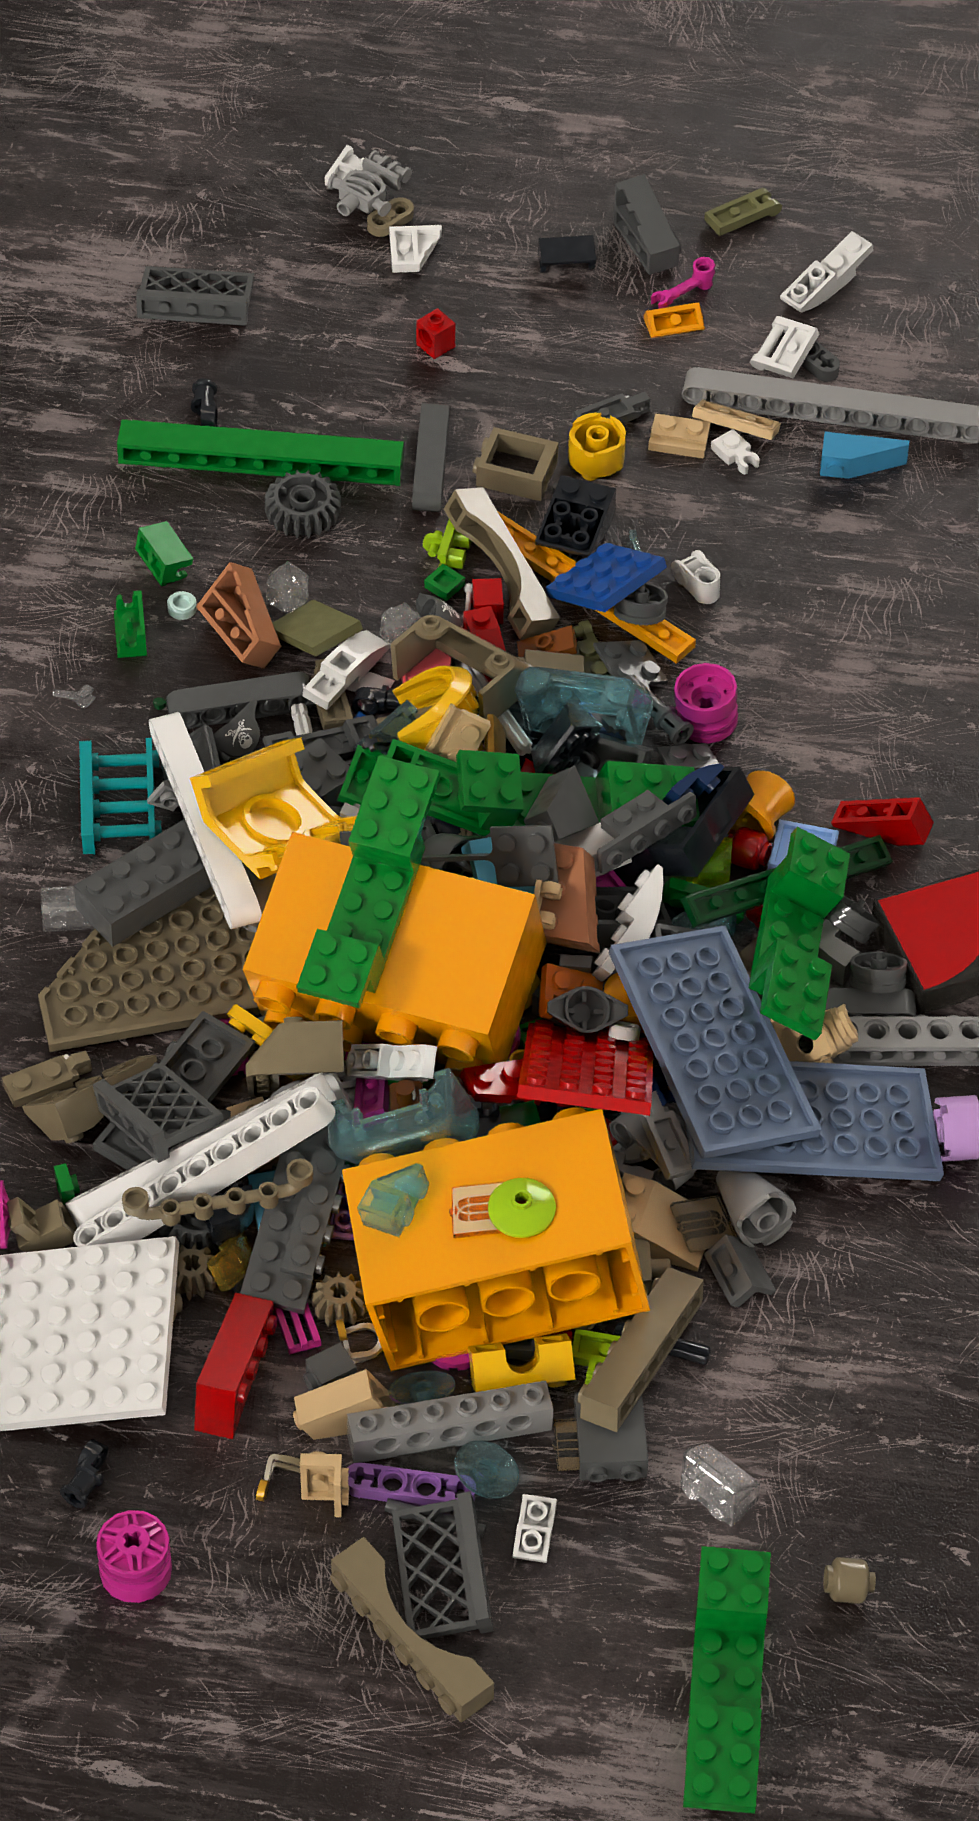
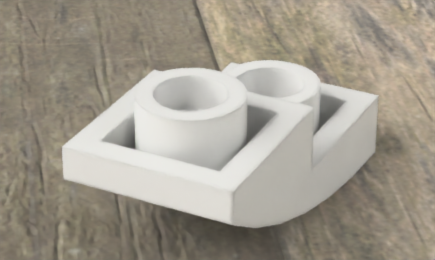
(534, 1528)

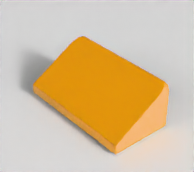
(674, 320)

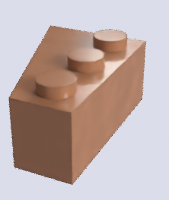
(240, 615)
(576, 909)

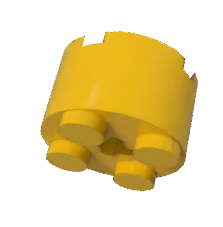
(596, 446)

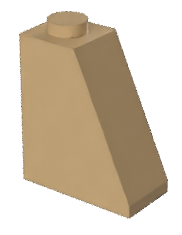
(325, 1409)

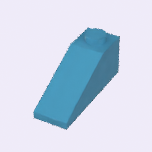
(859, 455)

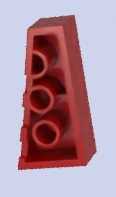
(233, 1365)

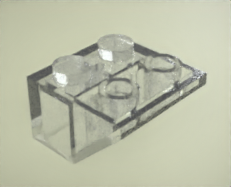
(717, 1483)

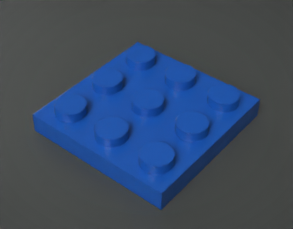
(605, 577)

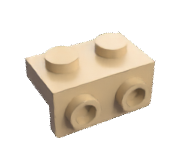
(324, 1479)

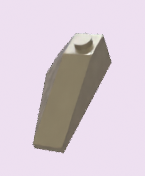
(74, 1110)

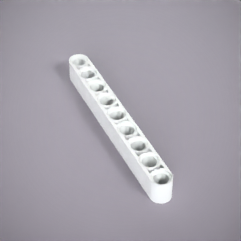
(221, 864)
(217, 1165)
(110, 1192)

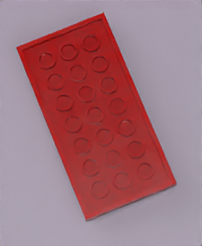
(586, 1069)

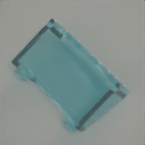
(546, 691)
(442, 1113)

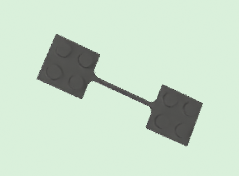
(635, 657)
(517, 853)

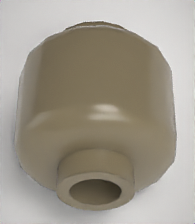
(848, 1580)

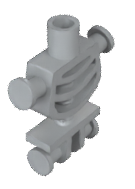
(367, 187)

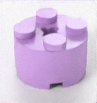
(958, 1127)

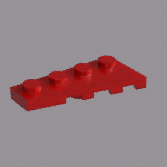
(495, 1082)

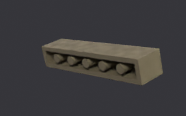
(640, 1350)

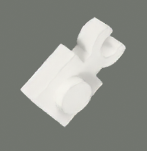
(734, 448)

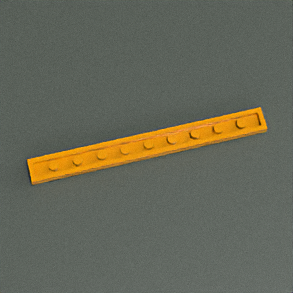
(551, 562)

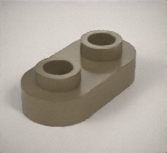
(400, 214)

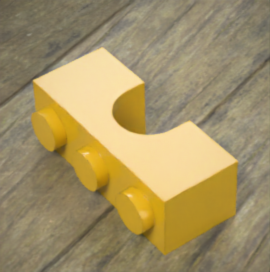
(550, 1362)

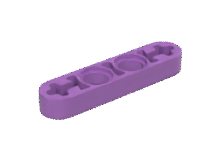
(410, 1481)

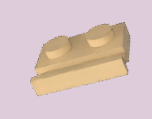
(679, 436)
(457, 732)

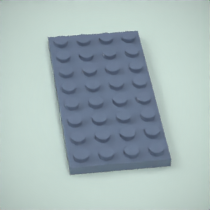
(714, 1042)
(871, 1126)

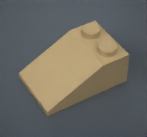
(654, 1221)

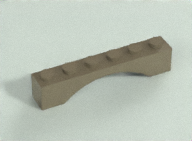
(478, 520)
(454, 1678)

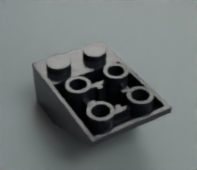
(577, 516)
(565, 740)

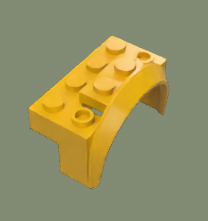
(437, 689)

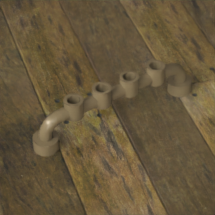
(136, 1199)

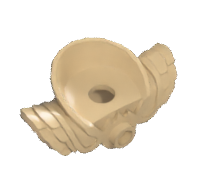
(836, 1037)

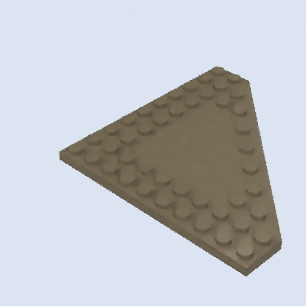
(150, 979)

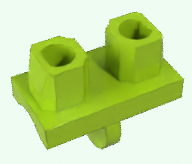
(445, 546)

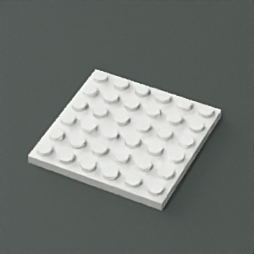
(86, 1332)

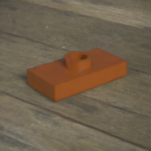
(557, 641)

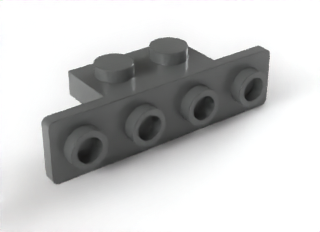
(641, 825)

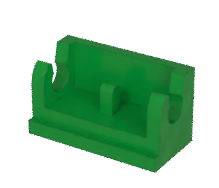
(163, 552)
(130, 627)

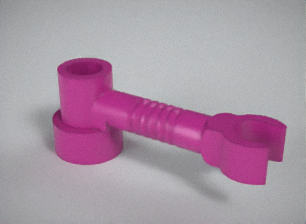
(702, 278)

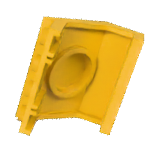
(259, 804)

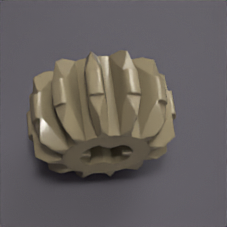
(193, 1272)
(339, 1299)

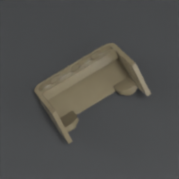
(435, 632)
(295, 1049)

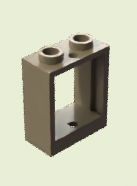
(513, 481)

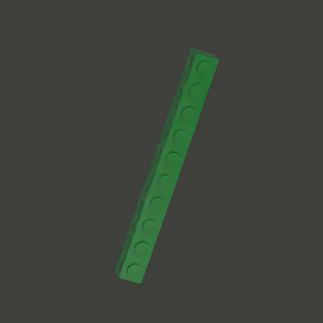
(259, 452)

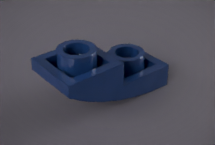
(696, 782)

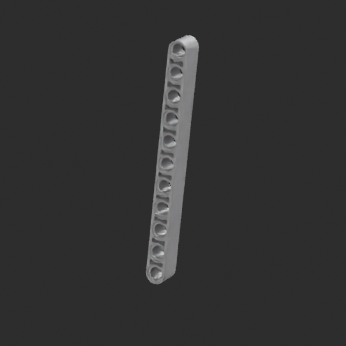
(833, 404)

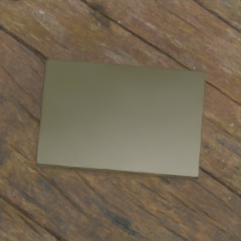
(316, 627)

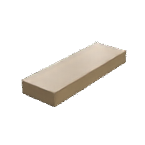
(736, 419)

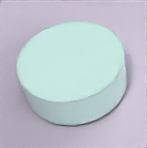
(181, 605)

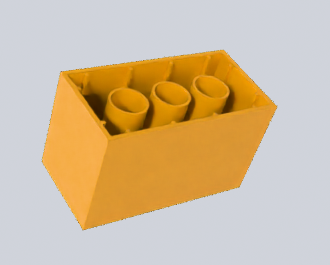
(451, 973)
(450, 1293)

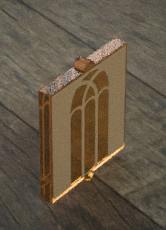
(470, 1210)

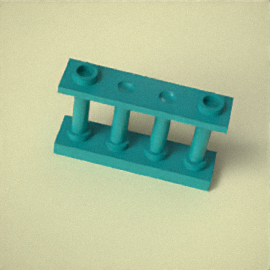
(90, 785)

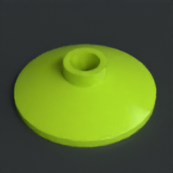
(521, 1219)

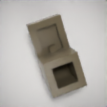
(41, 1228)

